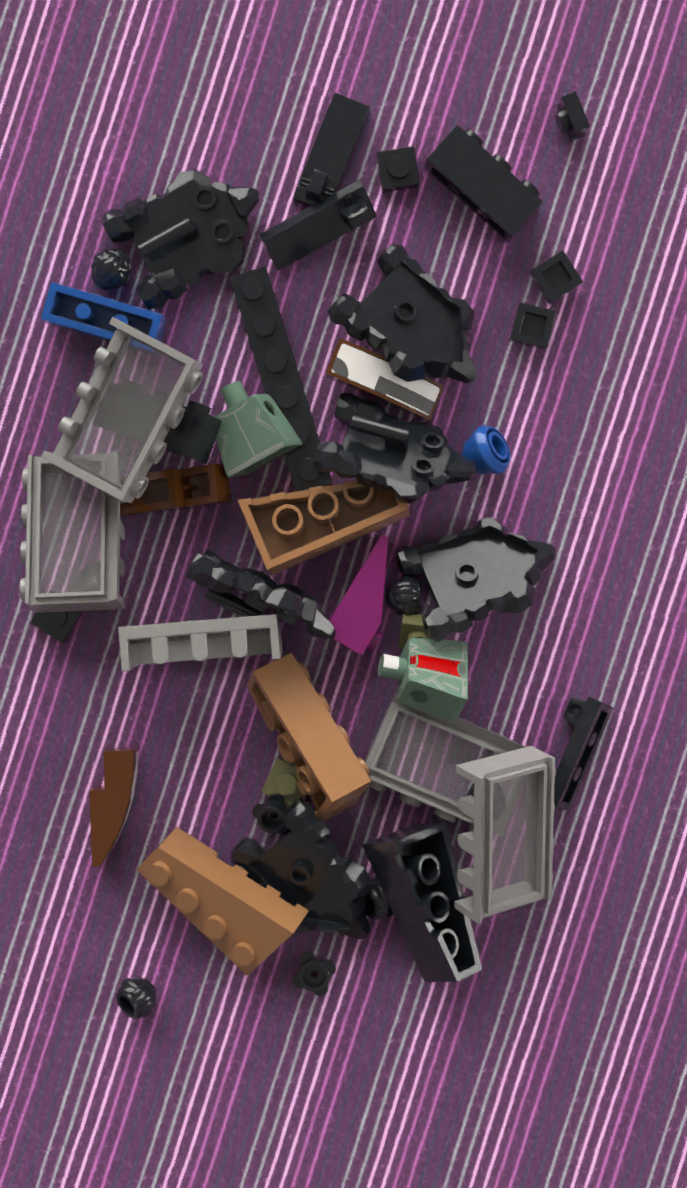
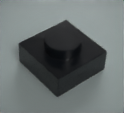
(571, 117)
(398, 169)
(556, 277)
(532, 326)
(57, 623)

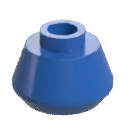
(487, 450)

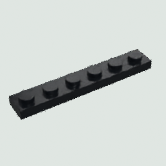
(279, 371)

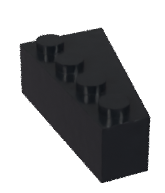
(421, 887)

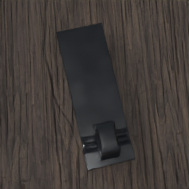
(331, 150)
(318, 225)
(589, 722)

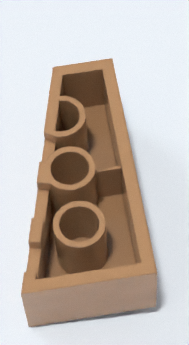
(317, 520)
(309, 736)
(221, 900)

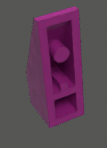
(362, 605)

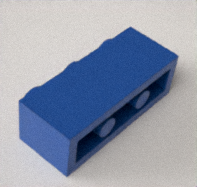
(92, 313)

